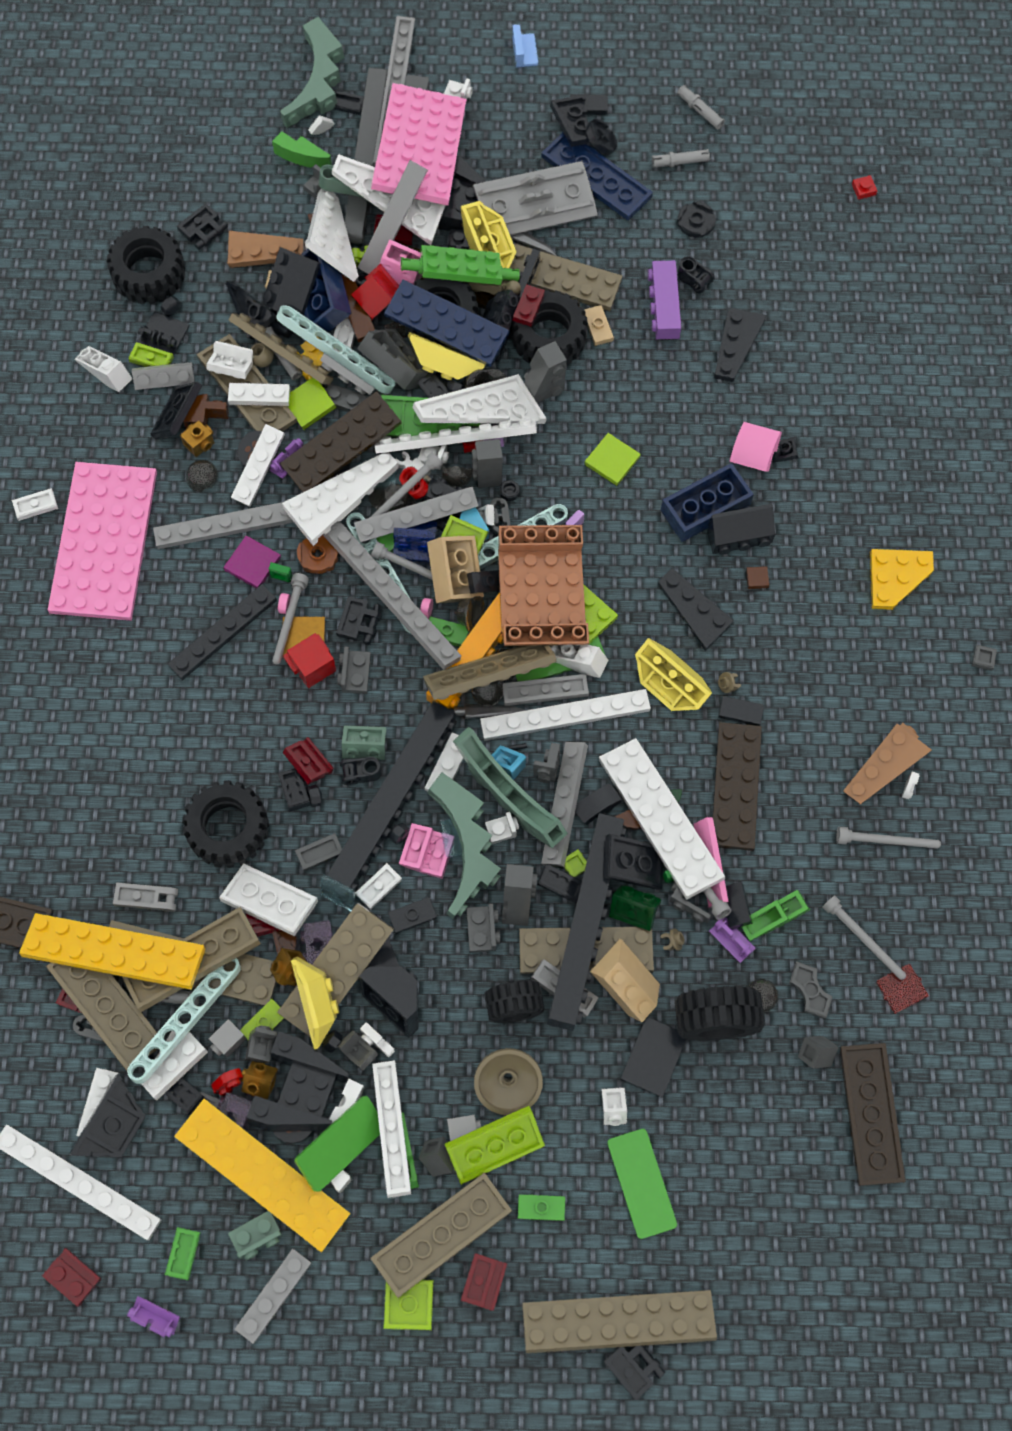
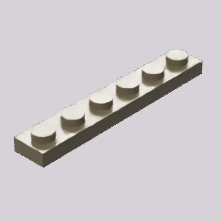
(287, 352)

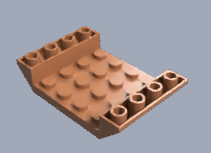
(542, 585)

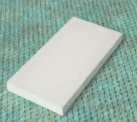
(269, 899)

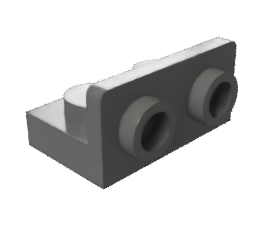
(354, 671)
(547, 770)
(482, 929)

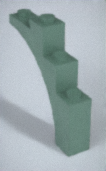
(325, 74)
(507, 792)
(462, 809)

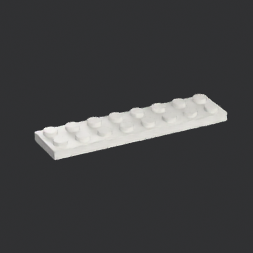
(661, 819)

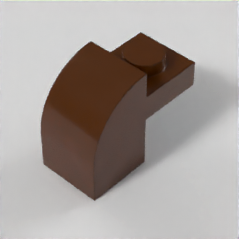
(204, 409)

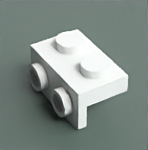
(230, 360)

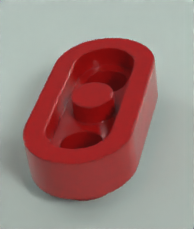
(420, 488)
(227, 1081)

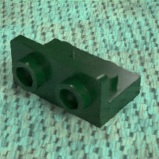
(634, 907)

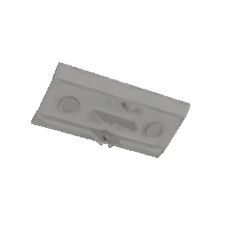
(540, 198)

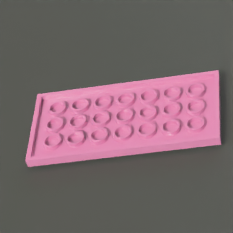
(421, 129)
(102, 541)

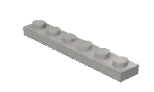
(416, 514)
(566, 799)

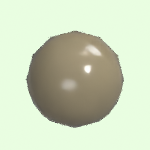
(262, 355)

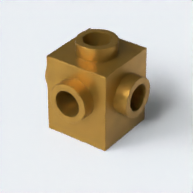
(197, 438)
(282, 967)
(259, 1079)

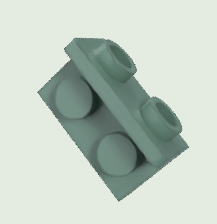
(363, 742)
(255, 1235)

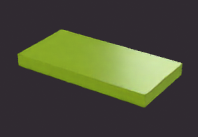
(494, 1144)

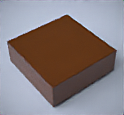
(757, 577)

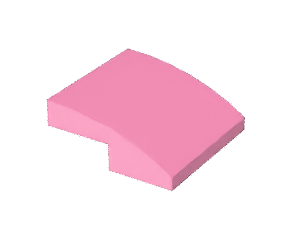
(755, 446)
(424, 851)

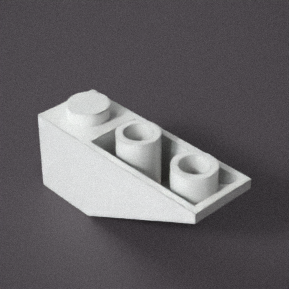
(104, 368)
(581, 658)

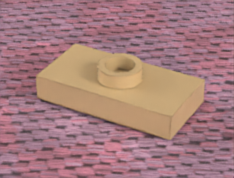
(598, 325)

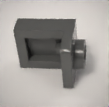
(260, 1044)
(357, 1050)

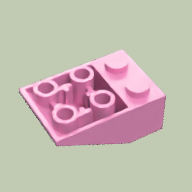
(392, 259)

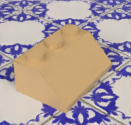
(450, 562)
(627, 981)

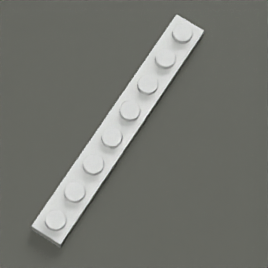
(464, 434)
(565, 715)
(78, 1183)

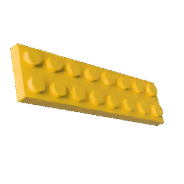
(113, 951)
(262, 1175)

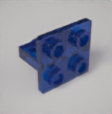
(412, 542)

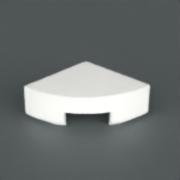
(321, 125)
(487, 514)
(911, 780)

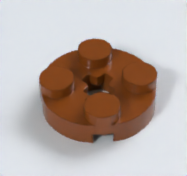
(317, 564)

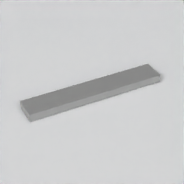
(393, 215)

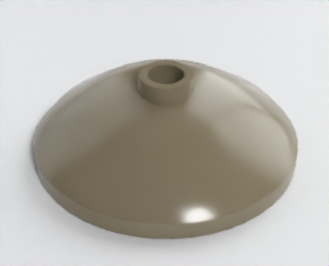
(510, 1094)

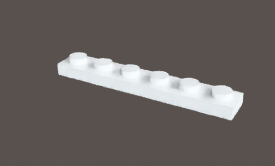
(391, 1129)

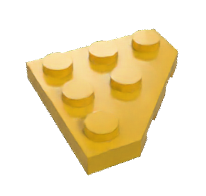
(897, 575)

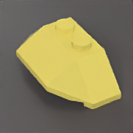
(487, 232)
(443, 359)
(670, 678)
(316, 999)

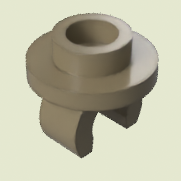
(727, 683)
(676, 940)

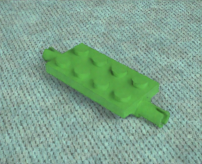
(460, 265)
(411, 423)

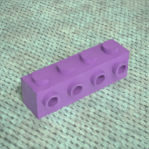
(665, 300)

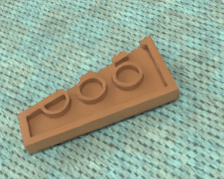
(258, 249)
(888, 761)

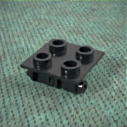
(163, 332)

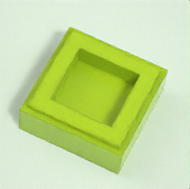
(575, 864)

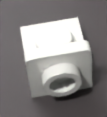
(459, 89)
(440, 452)
(502, 828)
(614, 1106)

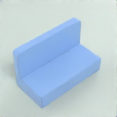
(524, 48)

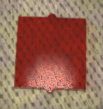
(903, 992)

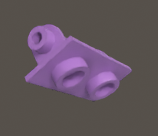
(275, 467)
(732, 940)
(161, 1320)

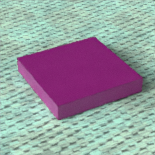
(251, 562)

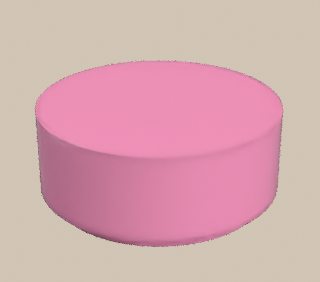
(283, 603)
(427, 607)

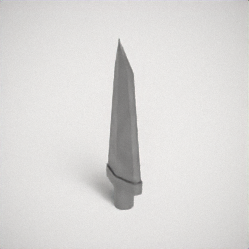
(529, 240)
(474, 711)

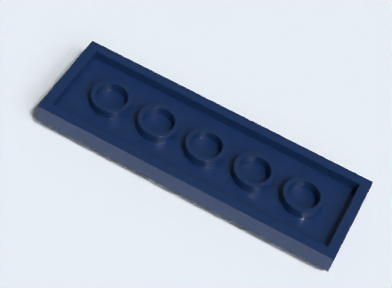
(606, 179)
(446, 323)

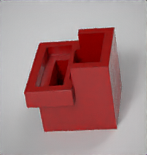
(376, 291)
(310, 660)

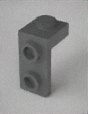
(683, 905)

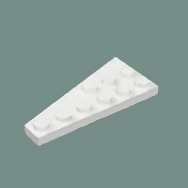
(422, 216)
(329, 235)
(485, 403)
(335, 498)

